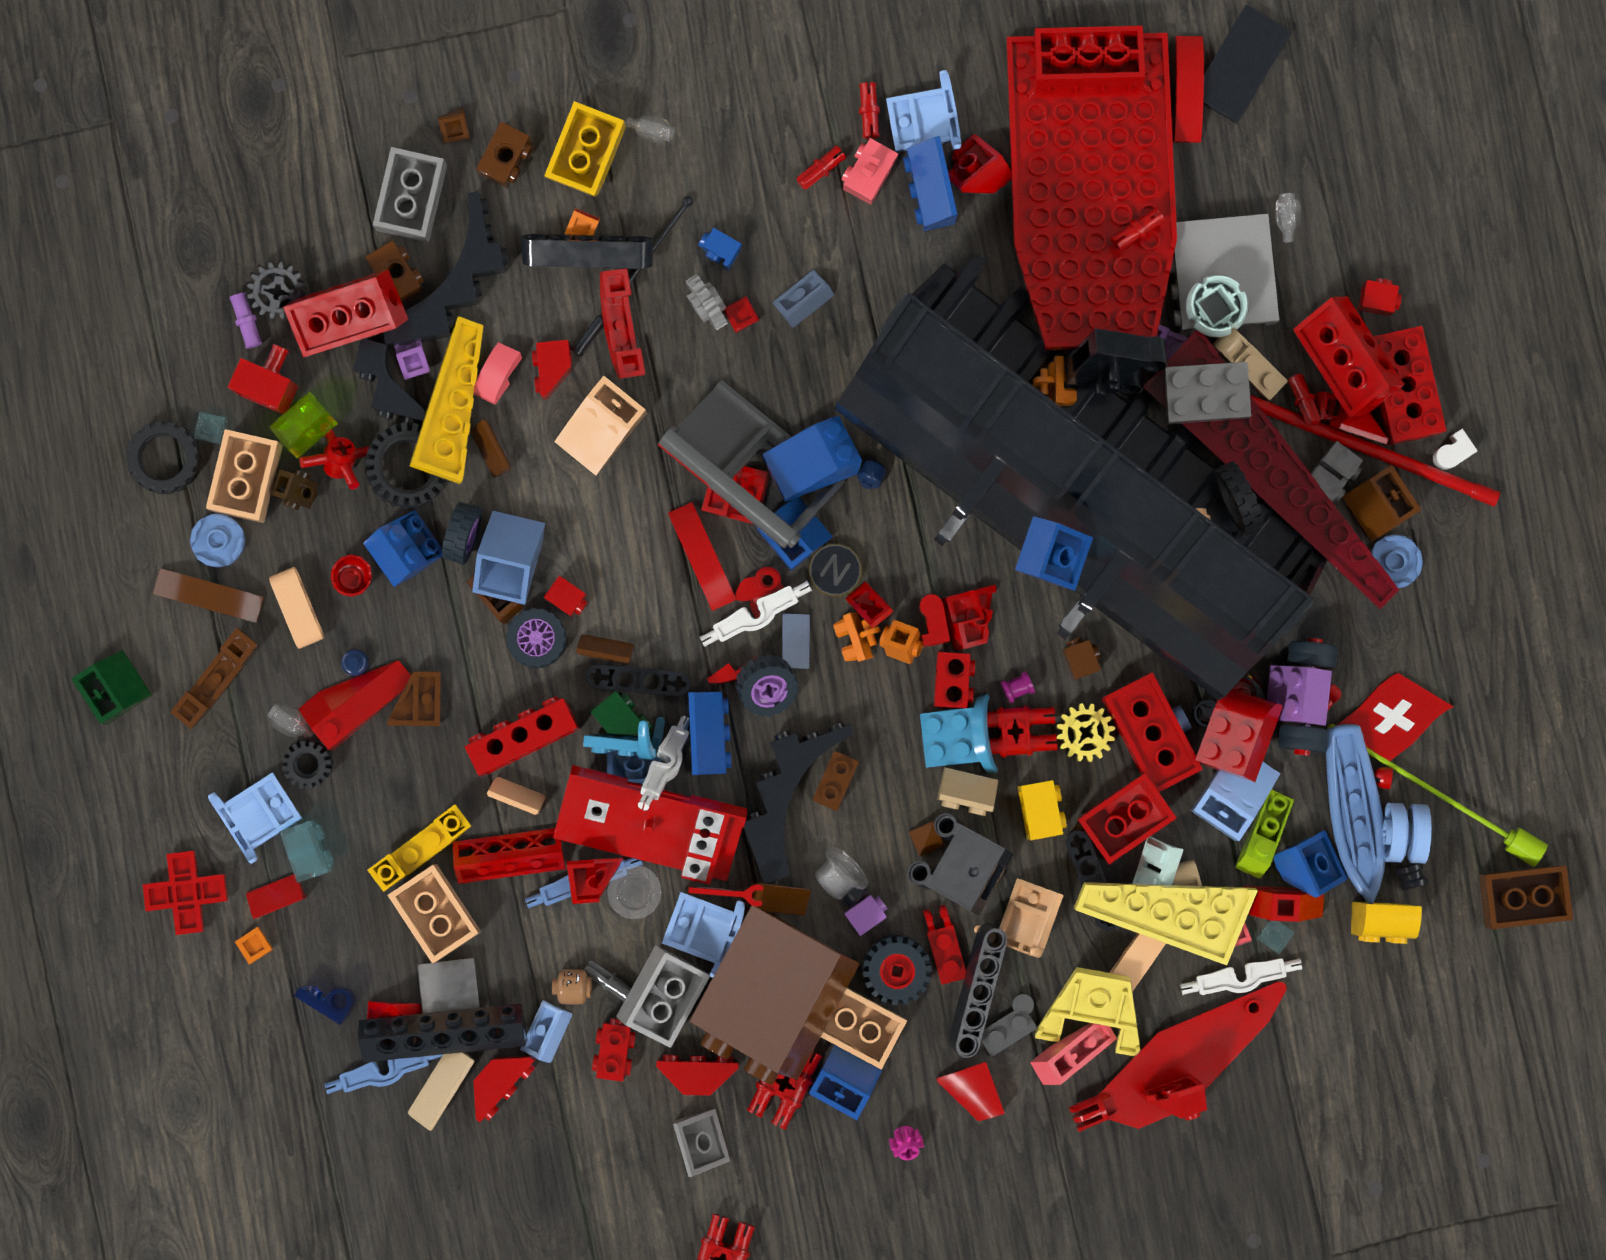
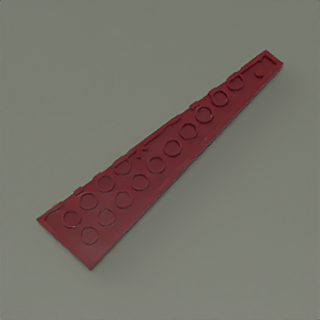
(1281, 480)

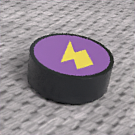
(854, 896)

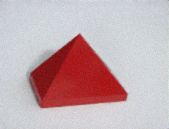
(1362, 426)
(869, 605)
(381, 1009)

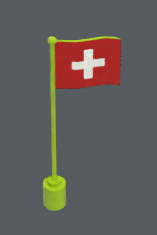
(1395, 719)

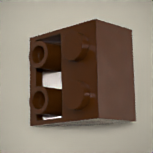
(1381, 503)

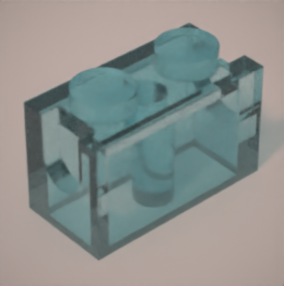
(306, 851)

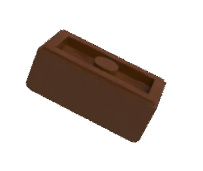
(490, 449)
(605, 649)
(783, 899)

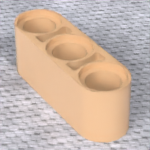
(296, 607)
(1137, 958)

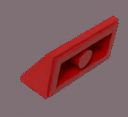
(274, 896)

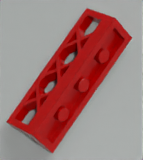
(508, 860)

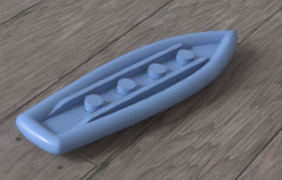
(1355, 809)

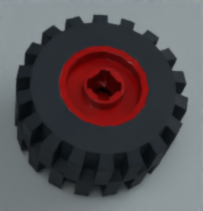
(896, 969)

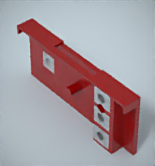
(661, 835)

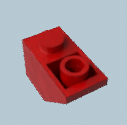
(553, 365)

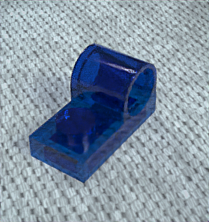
(326, 1006)

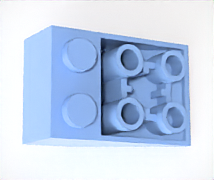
(1234, 802)

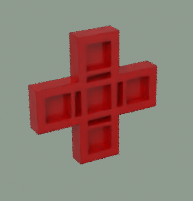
(185, 892)

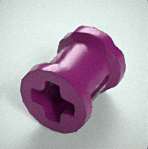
(1017, 687)

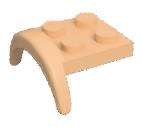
(1029, 918)

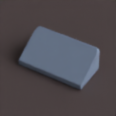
(803, 298)
(796, 640)

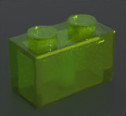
(303, 425)

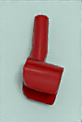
(1334, 695)

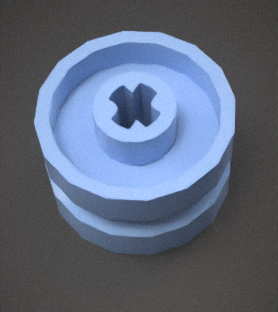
(1407, 832)

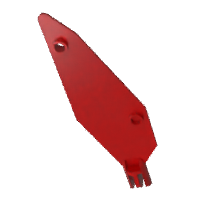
(1193, 1047)

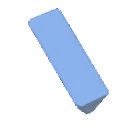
(546, 1031)

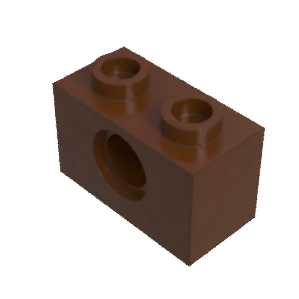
(504, 139)
(390, 257)
(835, 781)

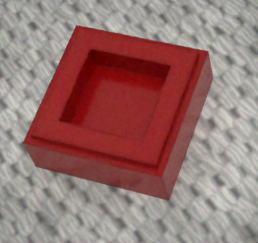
(741, 314)

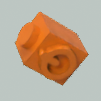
(901, 641)

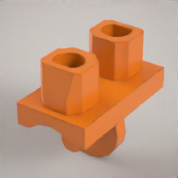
(1052, 383)
(860, 634)

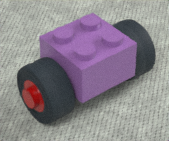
(1303, 695)

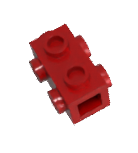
(614, 1042)

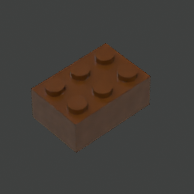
(1525, 897)

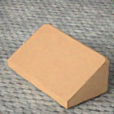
(516, 795)

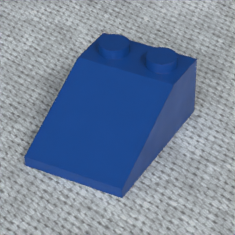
(813, 459)

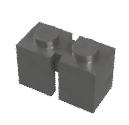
(1343, 465)

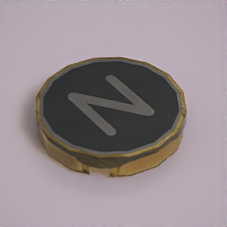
(835, 570)

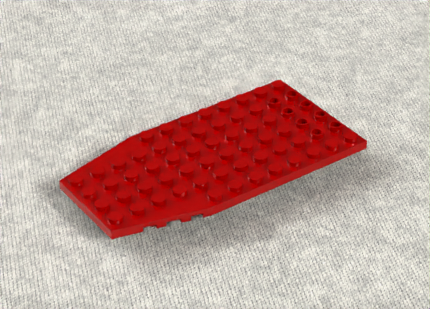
(1084, 163)

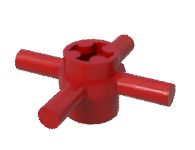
(337, 459)

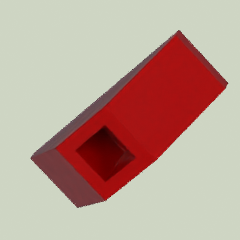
(1285, 904)
(697, 1074)
(498, 1082)

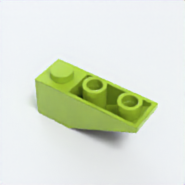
(1265, 835)

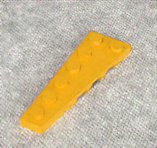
(447, 421)

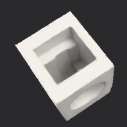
(1451, 455)

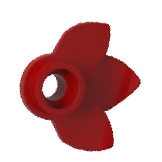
(753, 588)

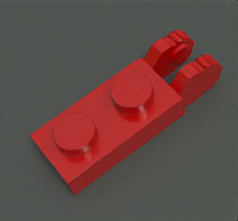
(945, 948)

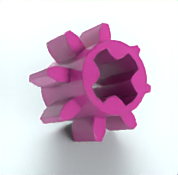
(906, 1143)

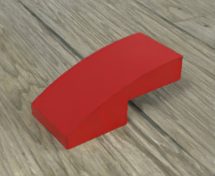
(724, 675)

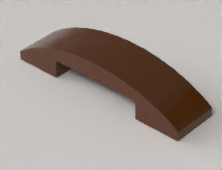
(208, 595)
(215, 679)

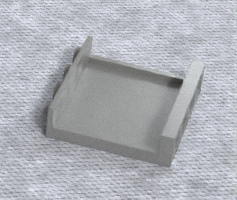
(1231, 248)

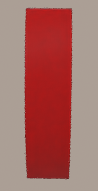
(1189, 89)
(619, 325)
(702, 556)

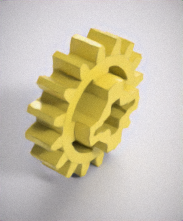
(1095, 740)

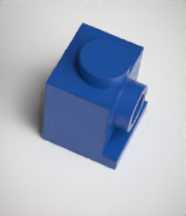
(720, 248)

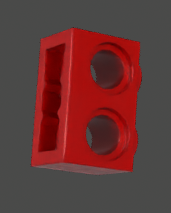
(945, 680)

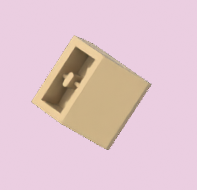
(967, 790)

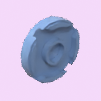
(217, 540)
(1398, 558)

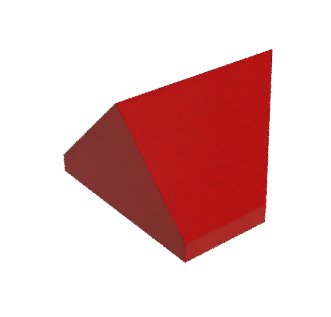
(590, 878)

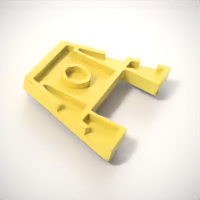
(1094, 999)

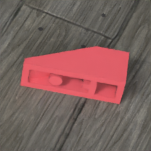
(1072, 1053)

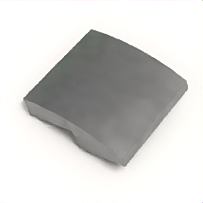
(448, 985)

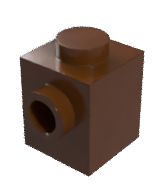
(1081, 658)

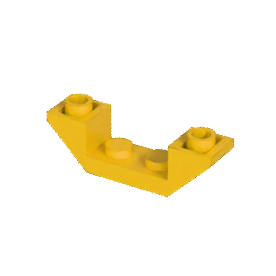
(420, 848)

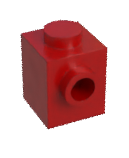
(1379, 297)

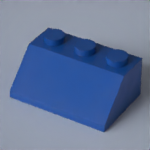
(930, 184)
(709, 733)

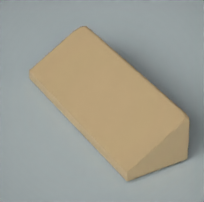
(440, 1088)

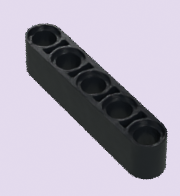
(587, 251)
(974, 977)

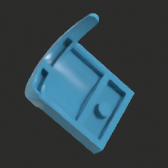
(958, 736)
(629, 745)

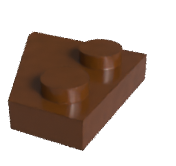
(418, 702)

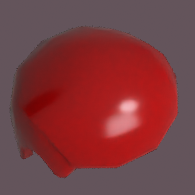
(351, 575)

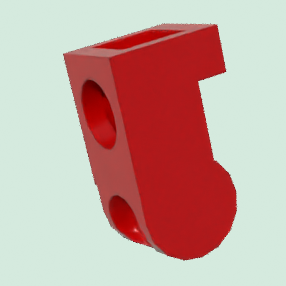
(933, 611)

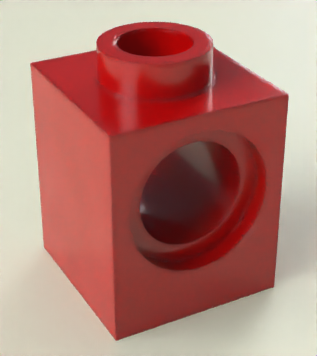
(566, 597)

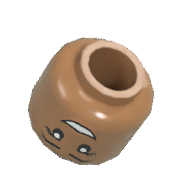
(572, 986)

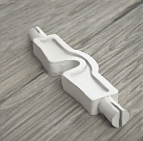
(768, 607)
(661, 773)
(1255, 974)

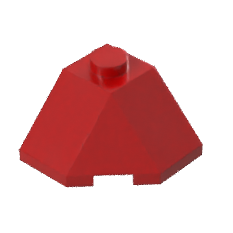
(978, 167)
(1179, 1097)

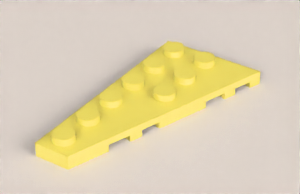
(1187, 917)

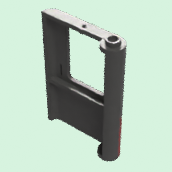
(720, 441)

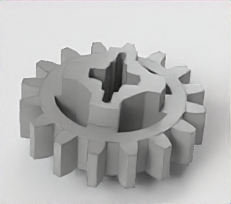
(706, 302)

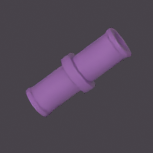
(246, 320)

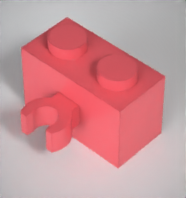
(869, 171)

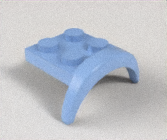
(925, 116)
(257, 814)
(703, 928)

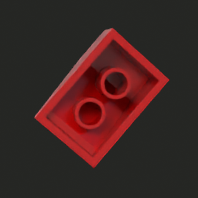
(1126, 818)

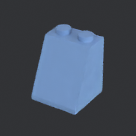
(508, 557)

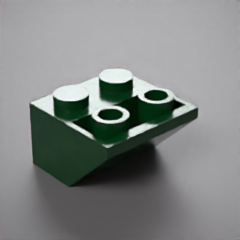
(111, 687)
(618, 717)

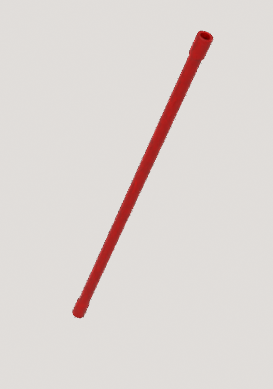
(1474, 490)

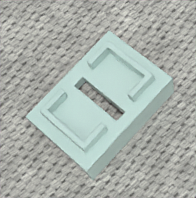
(1162, 856)

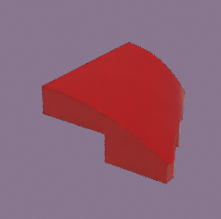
(969, 616)
(974, 1091)

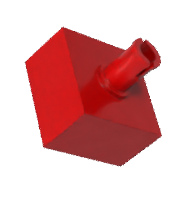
(264, 383)

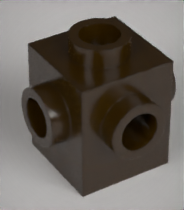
(295, 489)

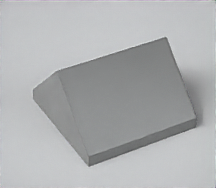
(701, 1142)

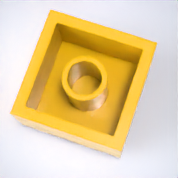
(1041, 810)

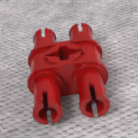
(1025, 742)
(790, 1097)
(713, 1246)

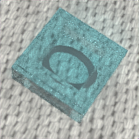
(210, 428)
(1275, 936)

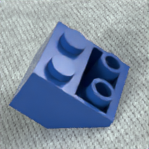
(812, 538)
(404, 548)
(845, 1082)

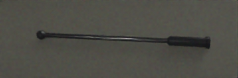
(597, 324)

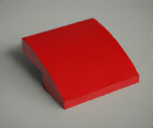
(750, 479)

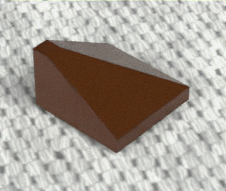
(454, 126)
(926, 839)

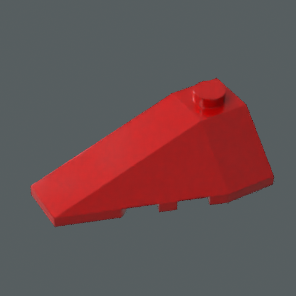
(347, 706)

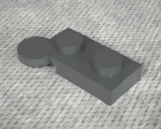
(1010, 1027)

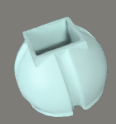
(1230, 294)

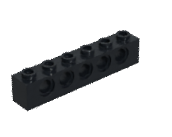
(442, 1033)

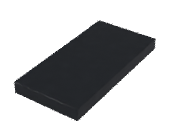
(1242, 63)

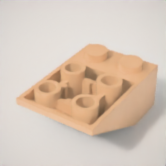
(600, 425)

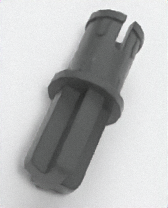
(607, 980)

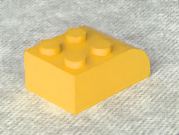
(585, 149)
(1385, 920)

